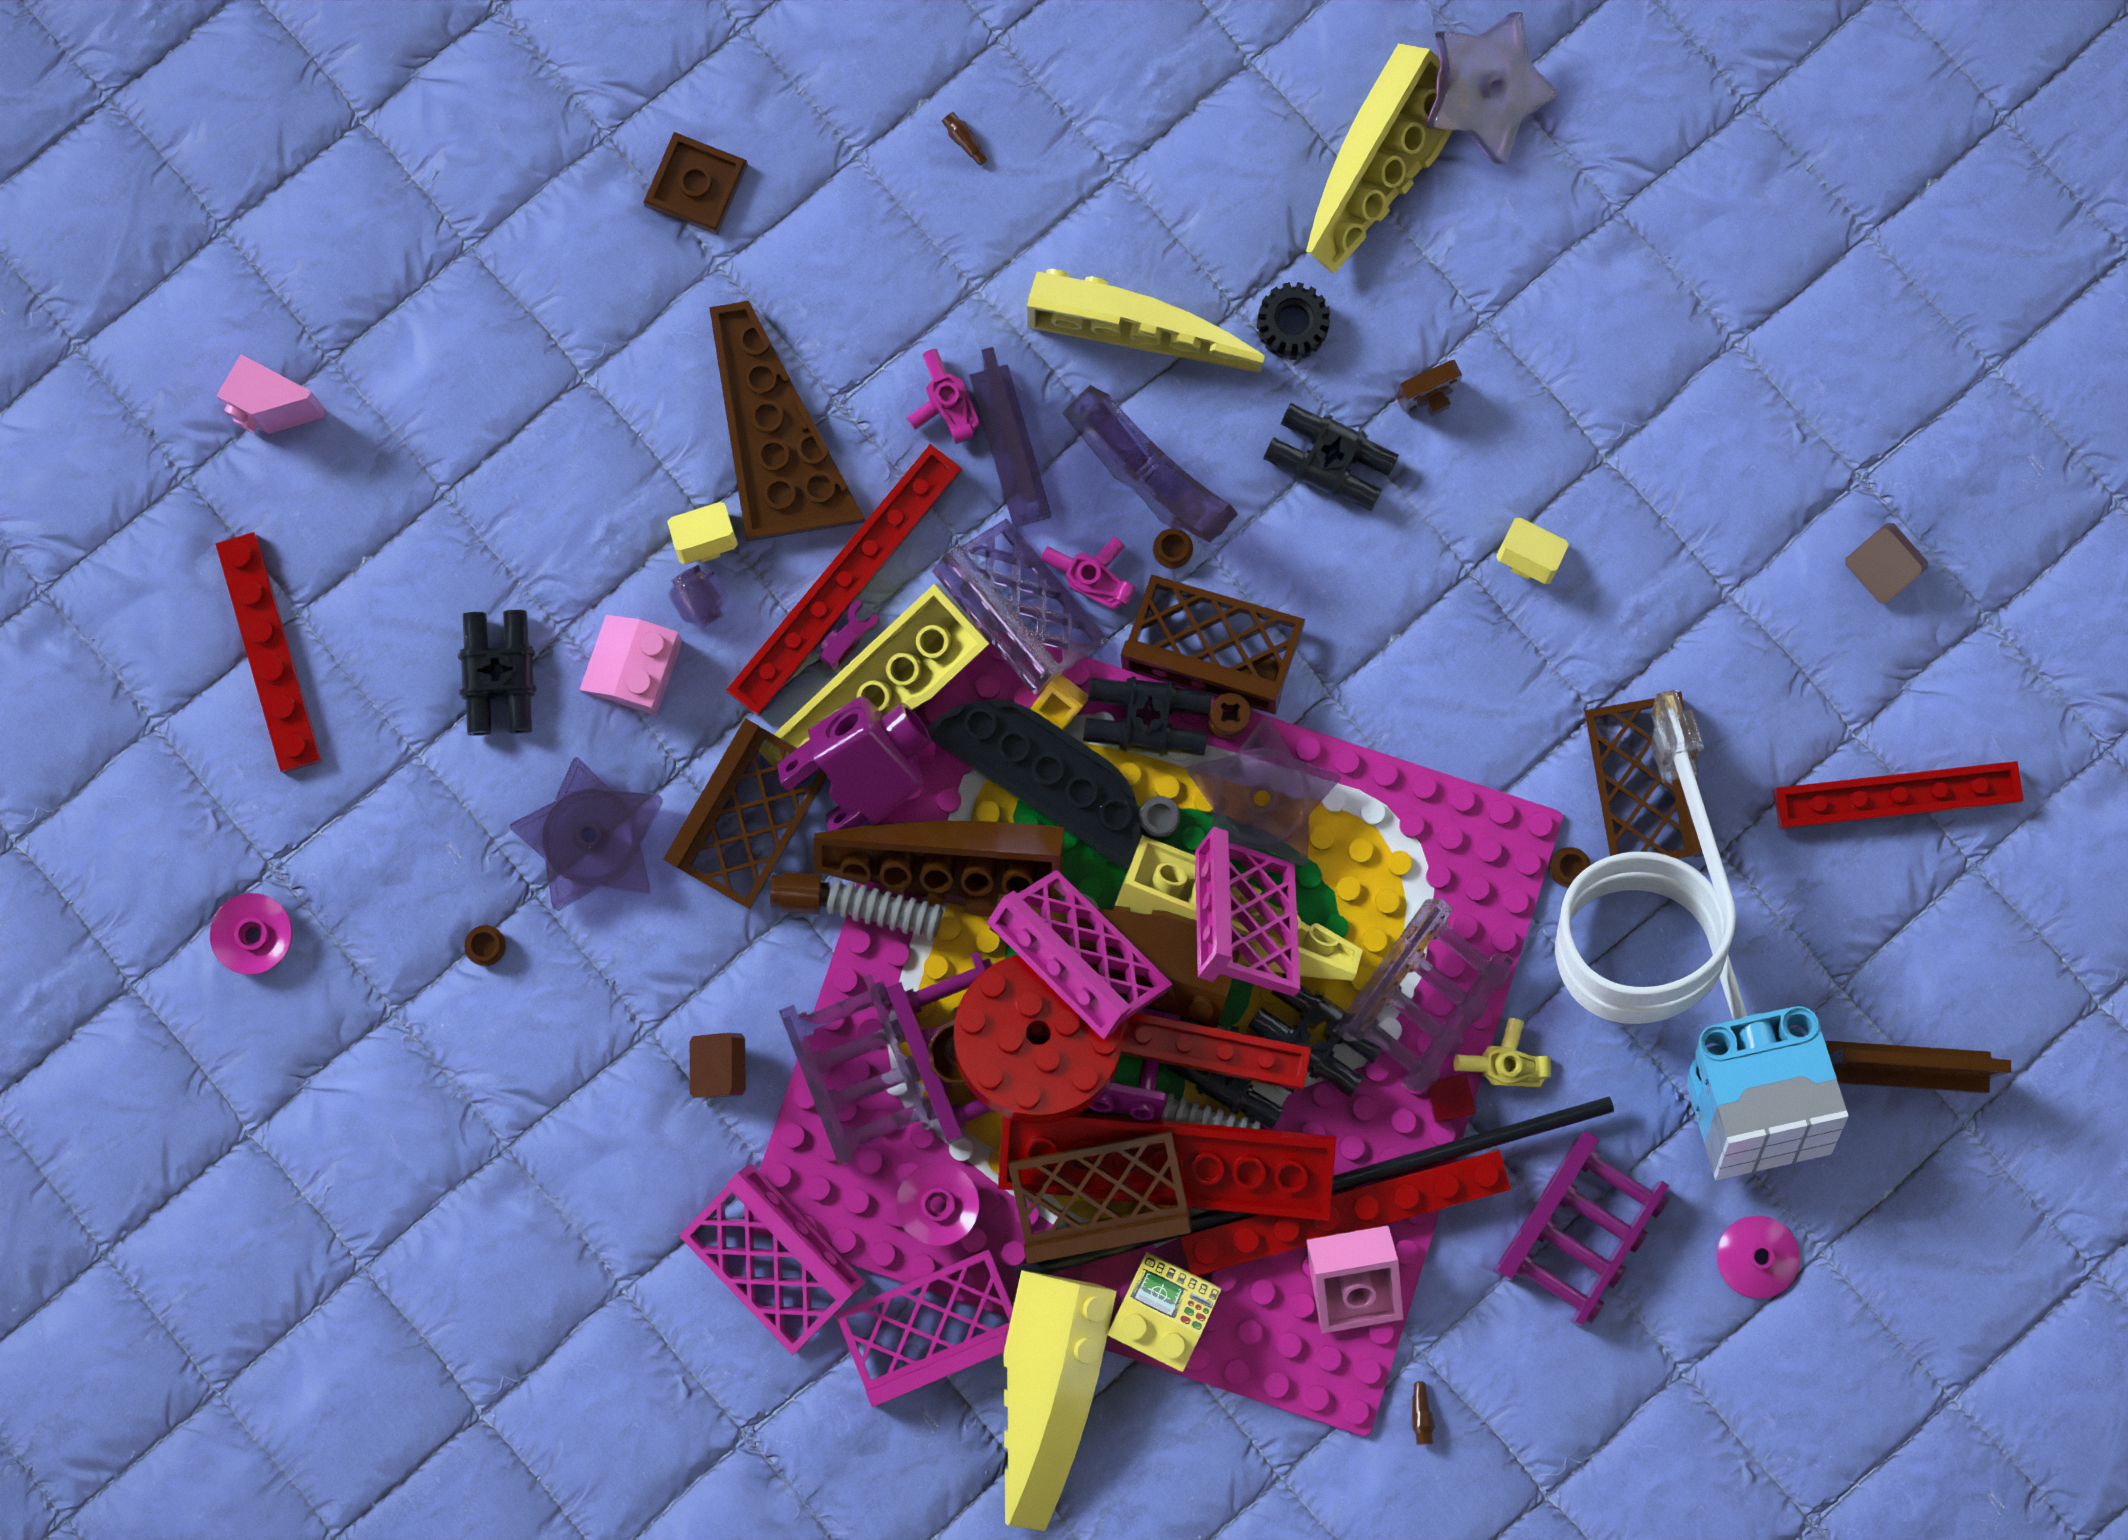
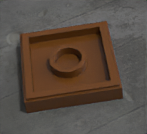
(695, 183)

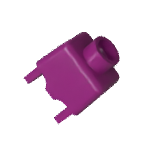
(866, 759)

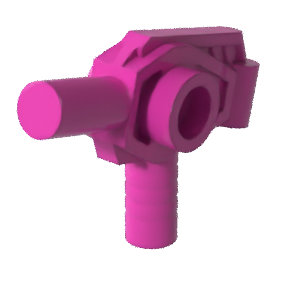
(947, 398)
(1090, 574)

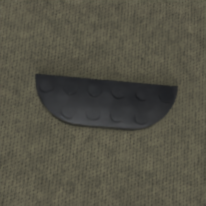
(1045, 772)

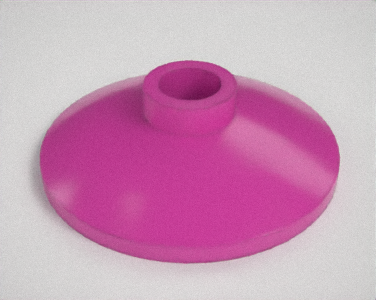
(231, 929)
(921, 1188)
(1737, 1259)

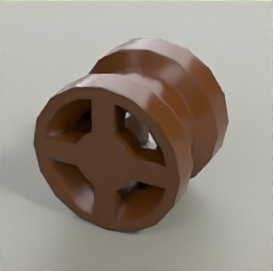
(1224, 723)

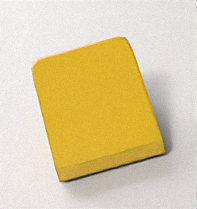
(1060, 701)

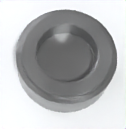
(1159, 817)

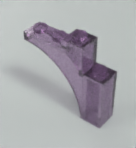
(1140, 464)

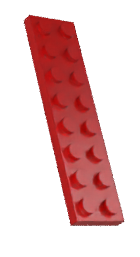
(1218, 1163)

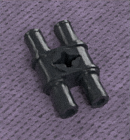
(1325, 436)
(479, 660)
(1163, 700)
(1314, 1011)
(1237, 1094)

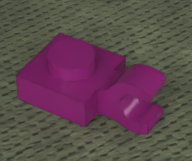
(839, 645)

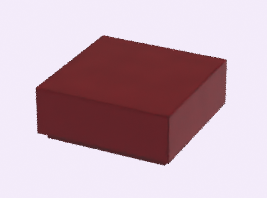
(1451, 1098)

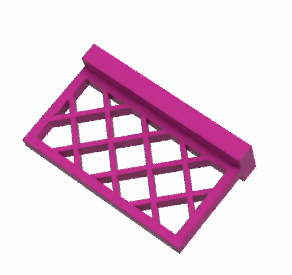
(1218, 907)
(1066, 966)
(788, 1230)
(933, 1365)

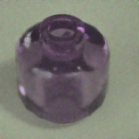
(698, 595)

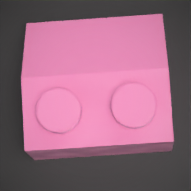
(266, 399)
(632, 663)
(1355, 1279)

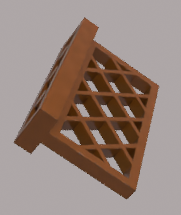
(1201, 675)
(712, 806)
(1689, 835)
(1914, 1067)
(1107, 1232)

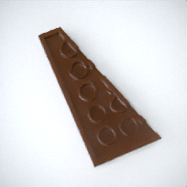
(778, 454)

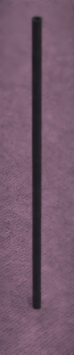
(1364, 1175)

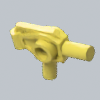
(1505, 1064)

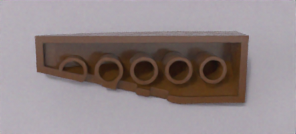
(944, 859)
(1171, 947)

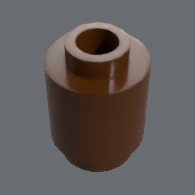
(799, 892)

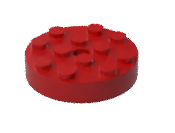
(1025, 1078)

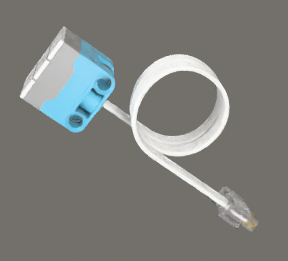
(1765, 1088)

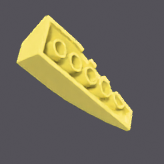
(1379, 155)
(1131, 320)
(900, 666)
(1166, 881)
(1051, 1379)

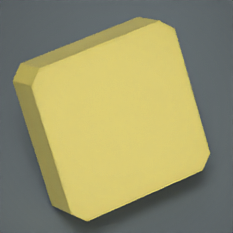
(702, 533)
(1532, 551)

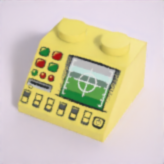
(1164, 1311)

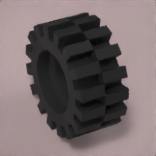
(1299, 298)

